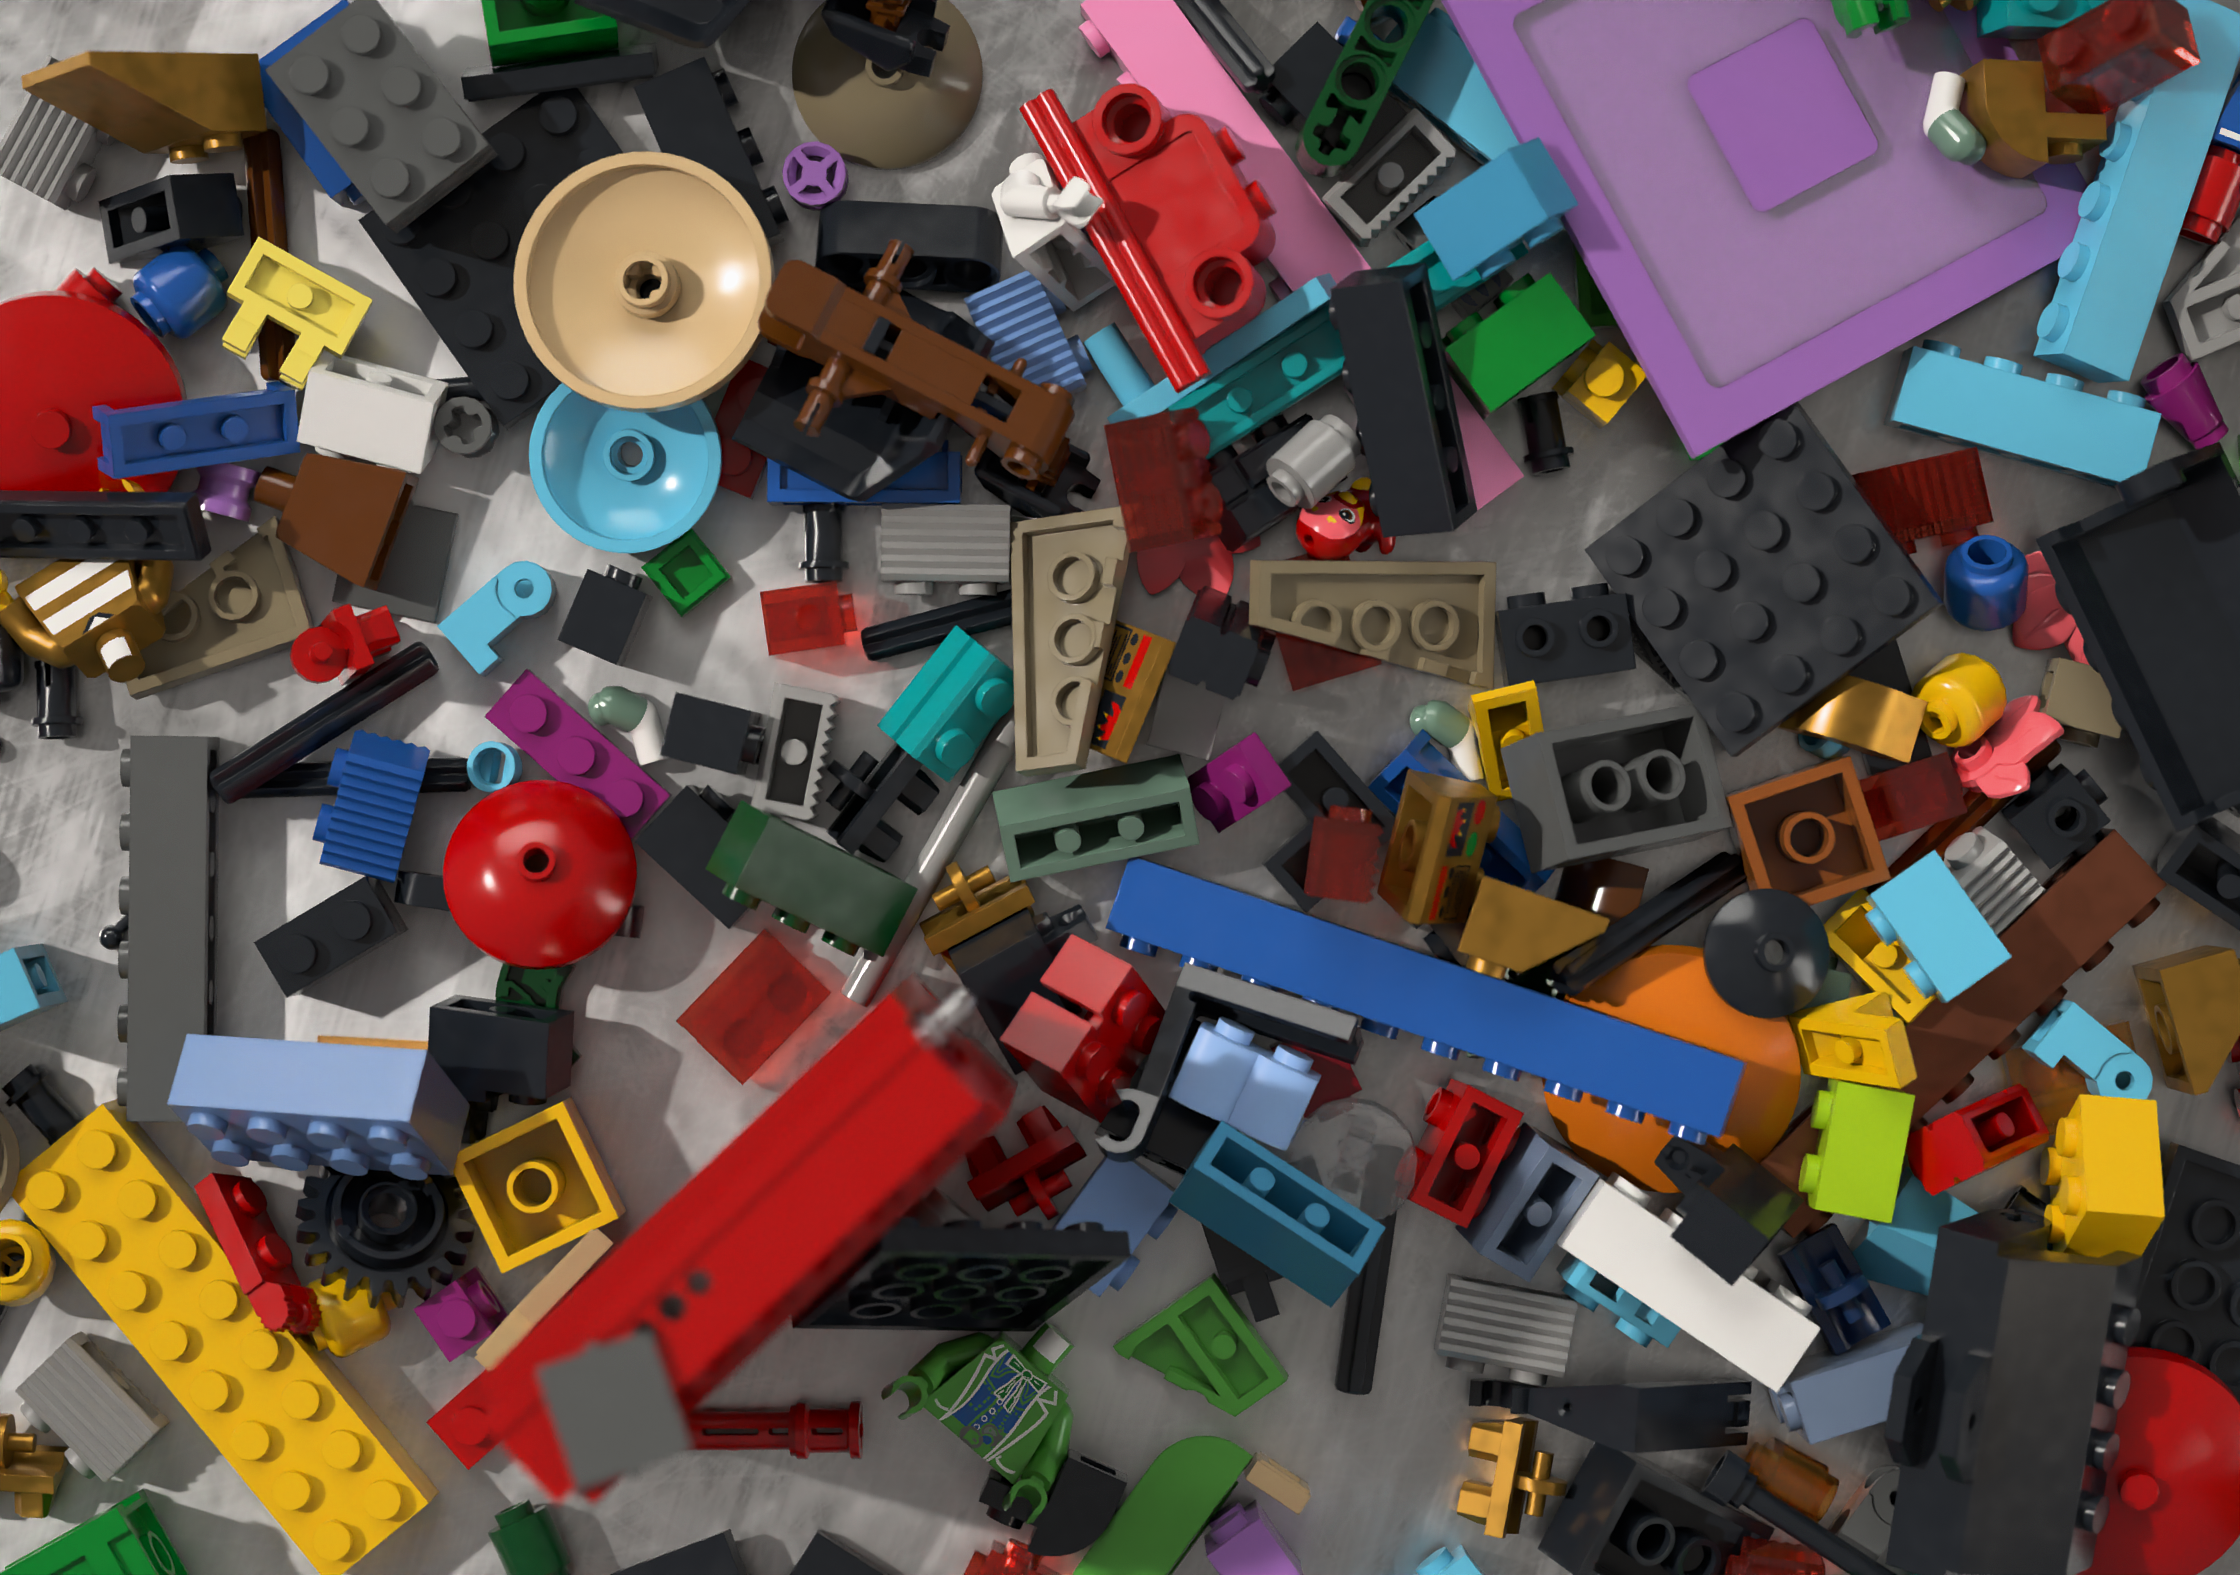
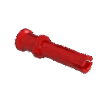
(801, 1434)

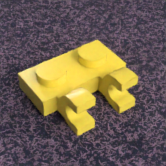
(297, 298)

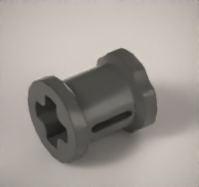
(448, 419)

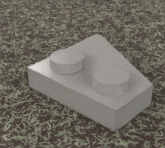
(2207, 300)

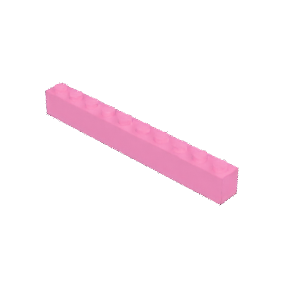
(1170, 59)

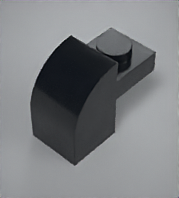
(1075, 1510)

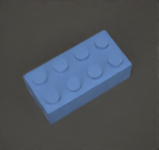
(319, 1105)

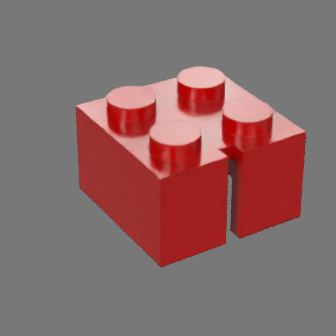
(1091, 1056)

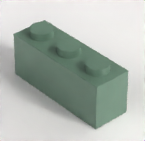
(1095, 818)

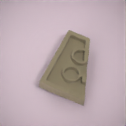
(228, 615)

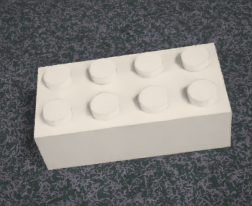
(1631, 1246)

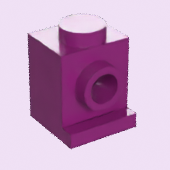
(462, 1313)

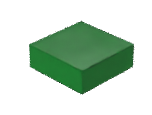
(686, 572)

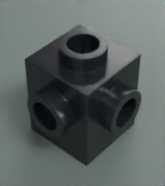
(2075, 829)

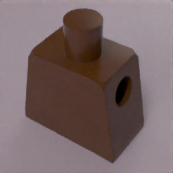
(340, 513)

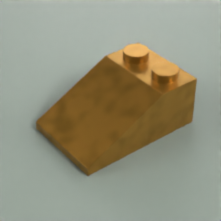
(160, 99)

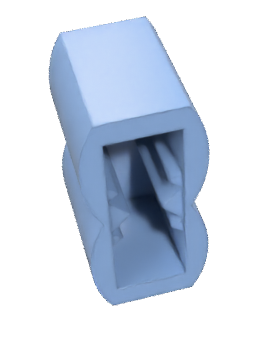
(1245, 1083)

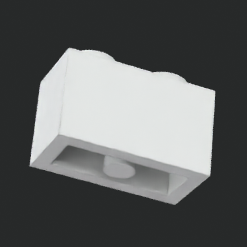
(371, 413)

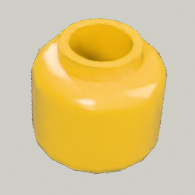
(1962, 699)
(37, 1266)
(349, 1324)

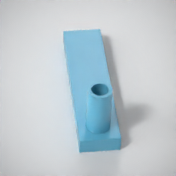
(1144, 398)

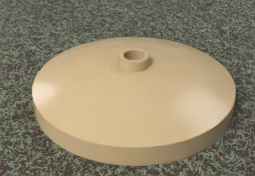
(607, 236)

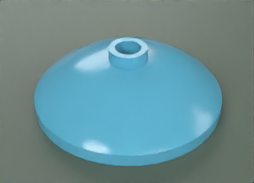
(619, 505)

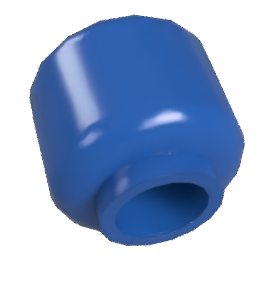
(180, 291)
(1986, 583)

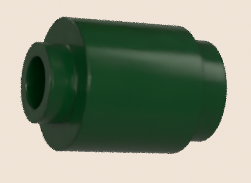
(529, 1541)

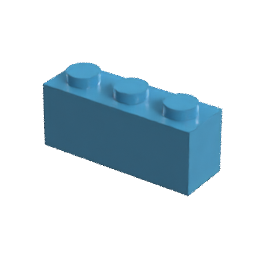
(1277, 1214)

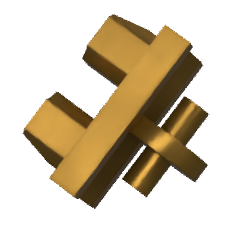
(975, 910)
(29, 1469)
(1502, 1504)

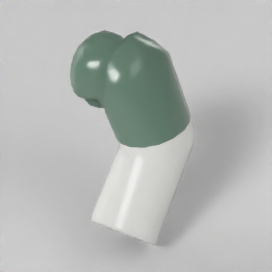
(1947, 125)
(632, 714)
(1453, 731)

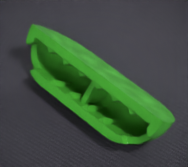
(1168, 1509)

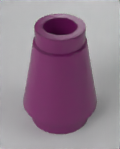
(2185, 400)

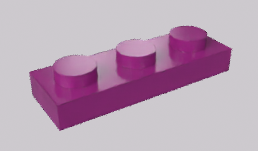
(576, 751)

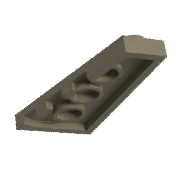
(1398, 612)
(1063, 623)

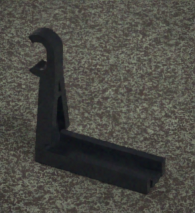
(1215, 996)
(1632, 1415)

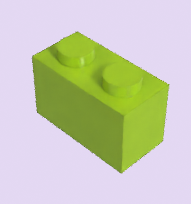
(1857, 1149)

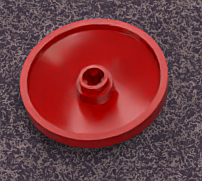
(55, 364)
(2174, 1471)

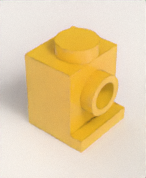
(1599, 382)

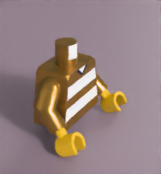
(90, 612)

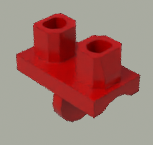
(343, 645)
(1031, 1175)

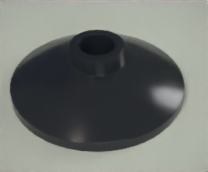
(1737, 959)

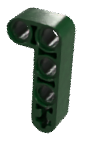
(1375, 61)

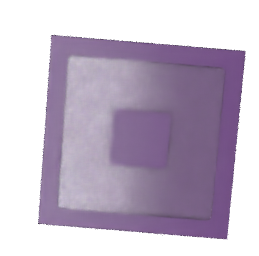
(1763, 185)

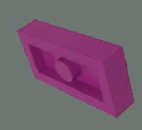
(1236, 783)

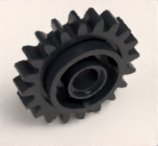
(381, 1258)

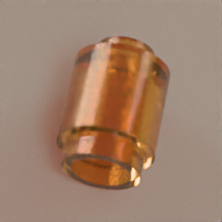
(1793, 1477)

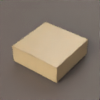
(1278, 1482)

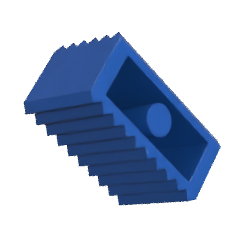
(372, 806)

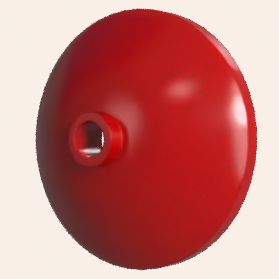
(550, 914)

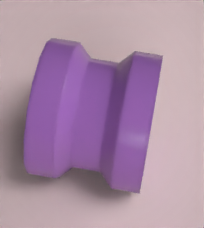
(808, 167)
(226, 490)

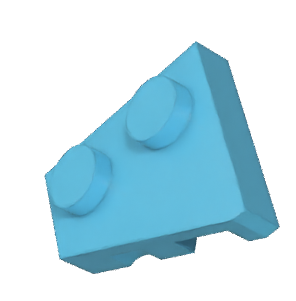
(1636, 1317)

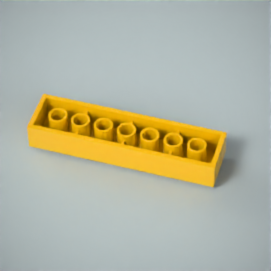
(258, 1394)

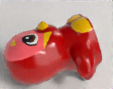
(1342, 524)

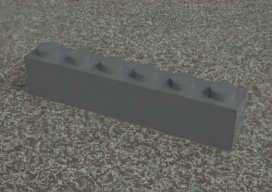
(170, 913)

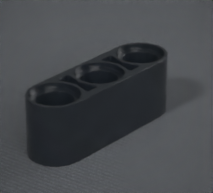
(952, 244)

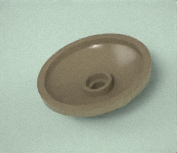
(891, 119)

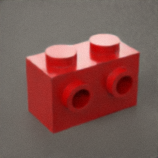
(1462, 1150)

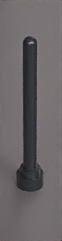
(1735, 1484)

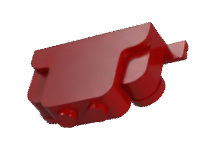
(1173, 219)

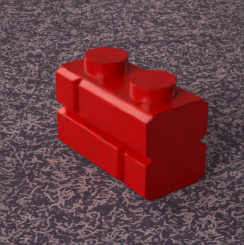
(1975, 1139)

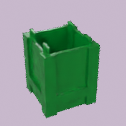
(114, 1542)

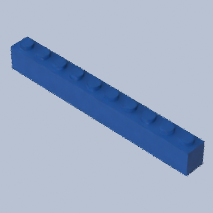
(1429, 997)

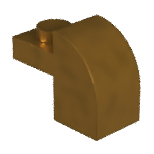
(2010, 112)
(1863, 718)

